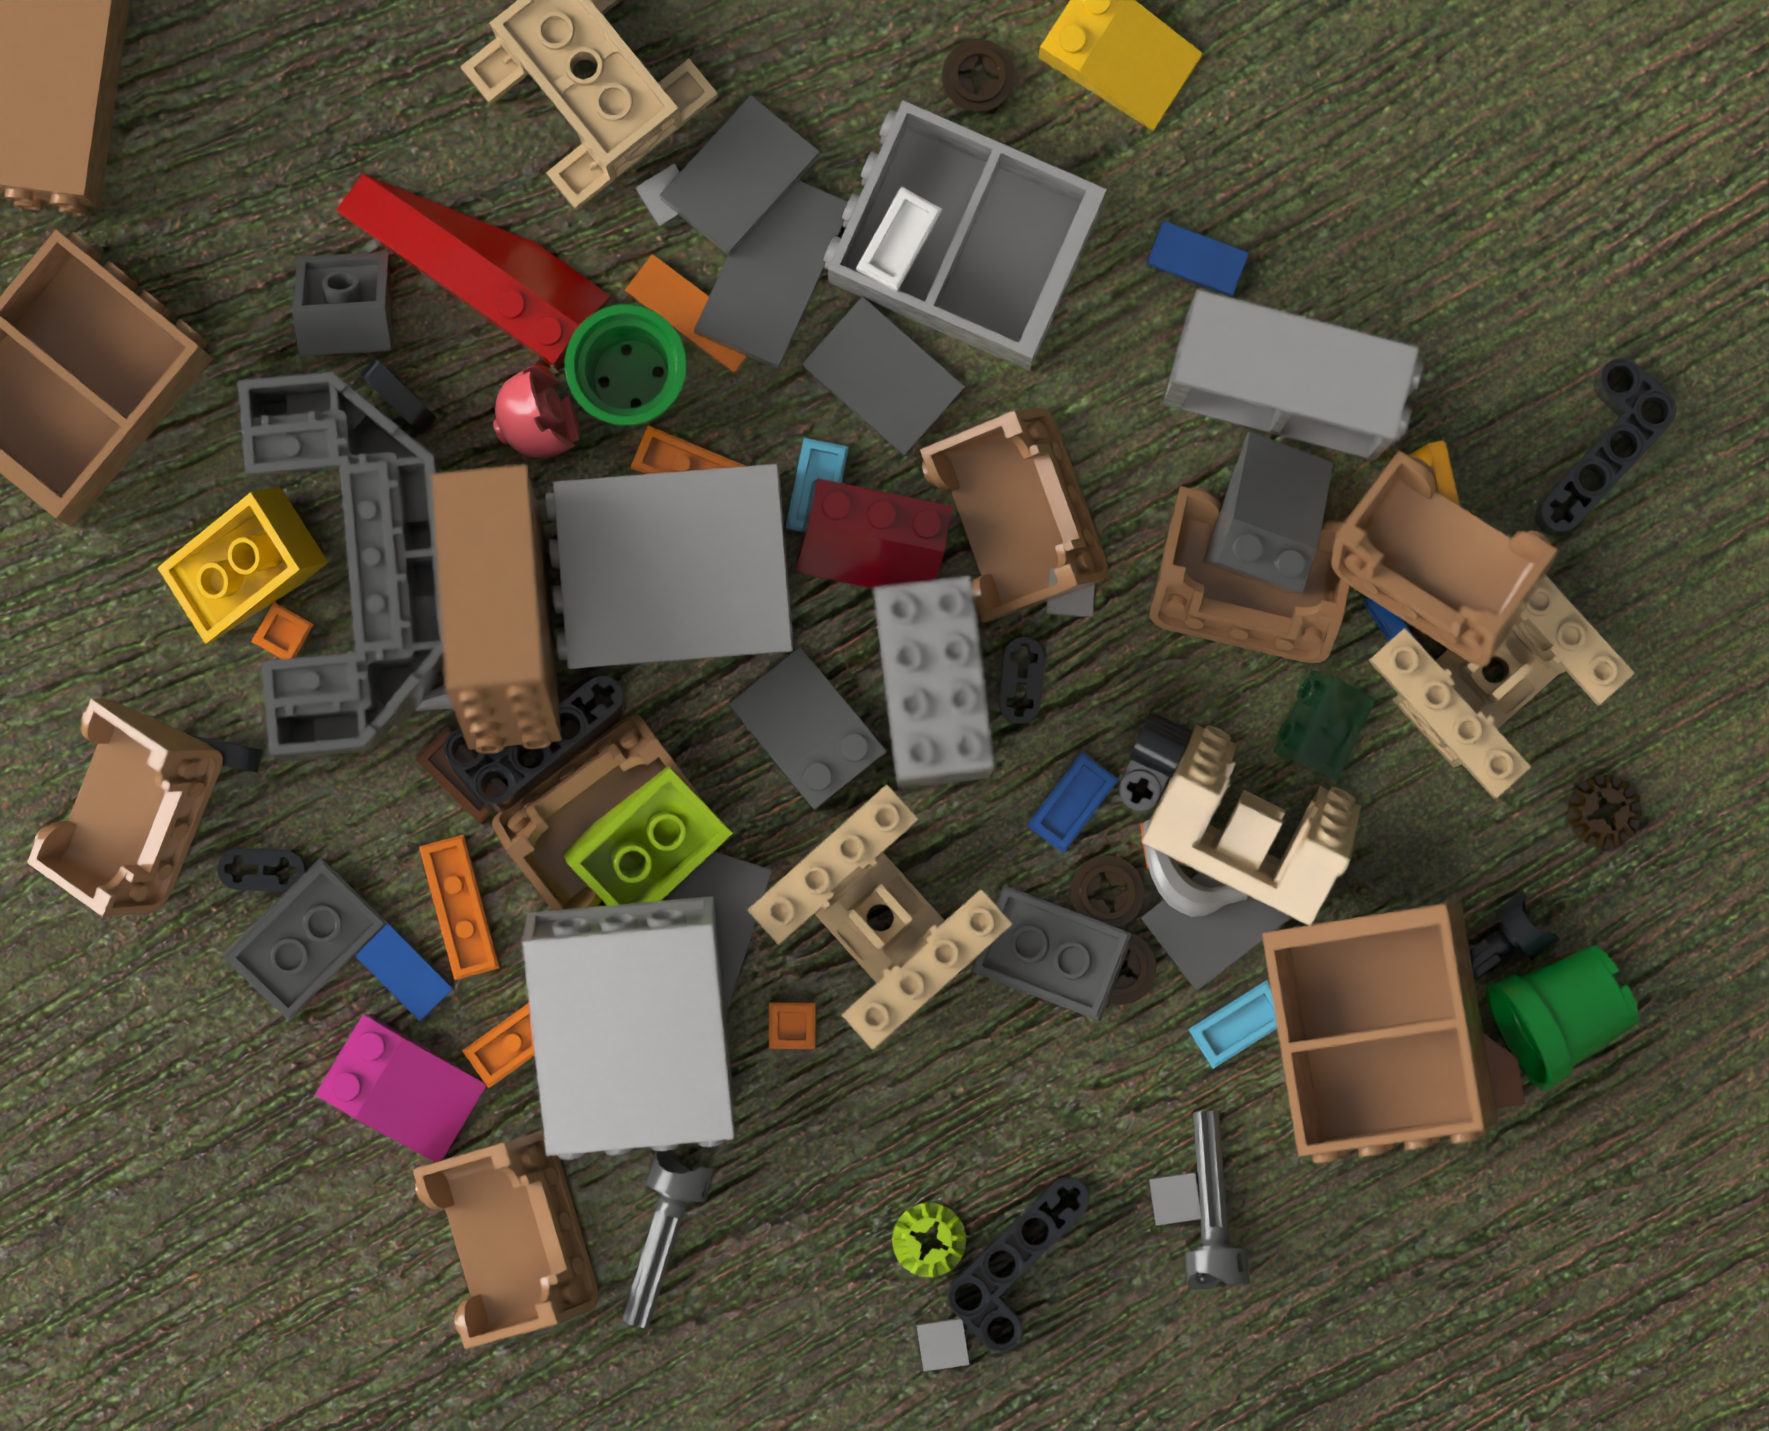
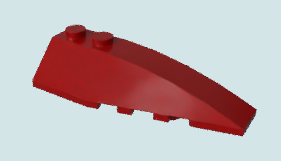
(483, 266)

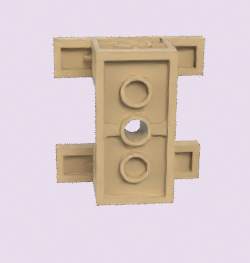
(615, 112)
(1463, 710)
(1239, 852)
(848, 879)

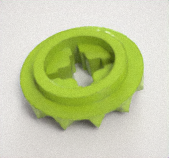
(920, 1219)

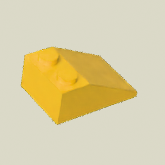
(1121, 55)
(242, 563)

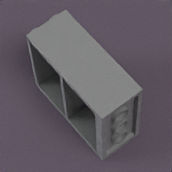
(998, 247)
(1292, 376)
(671, 566)
(934, 683)
(629, 1027)

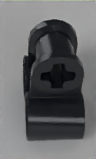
(1153, 758)

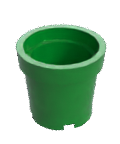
(597, 354)
(1561, 1014)

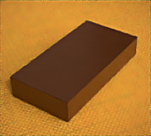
(436, 764)

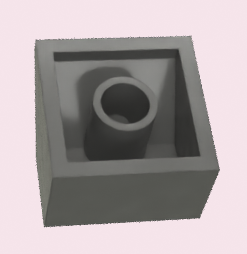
(343, 304)

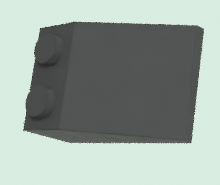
(1271, 515)
(807, 728)

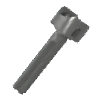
(677, 1185)
(1216, 1259)

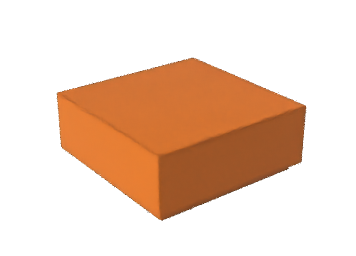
(283, 632)
(792, 1025)

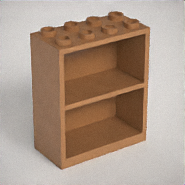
(58, 99)
(83, 374)
(496, 608)
(1380, 1032)

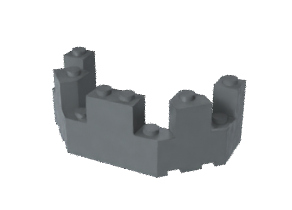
(386, 479)

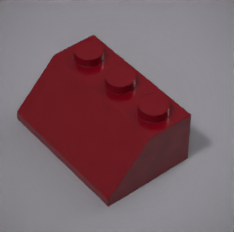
(871, 536)

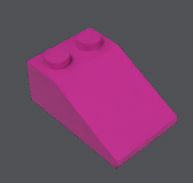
(401, 1088)

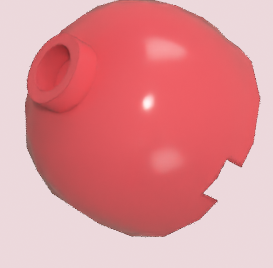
(533, 416)

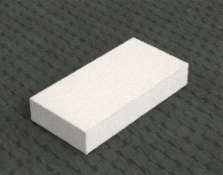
(899, 239)

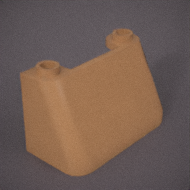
(1018, 511)
(1438, 562)
(1234, 609)
(572, 800)
(130, 813)
(512, 1238)

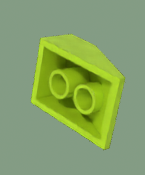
(647, 842)

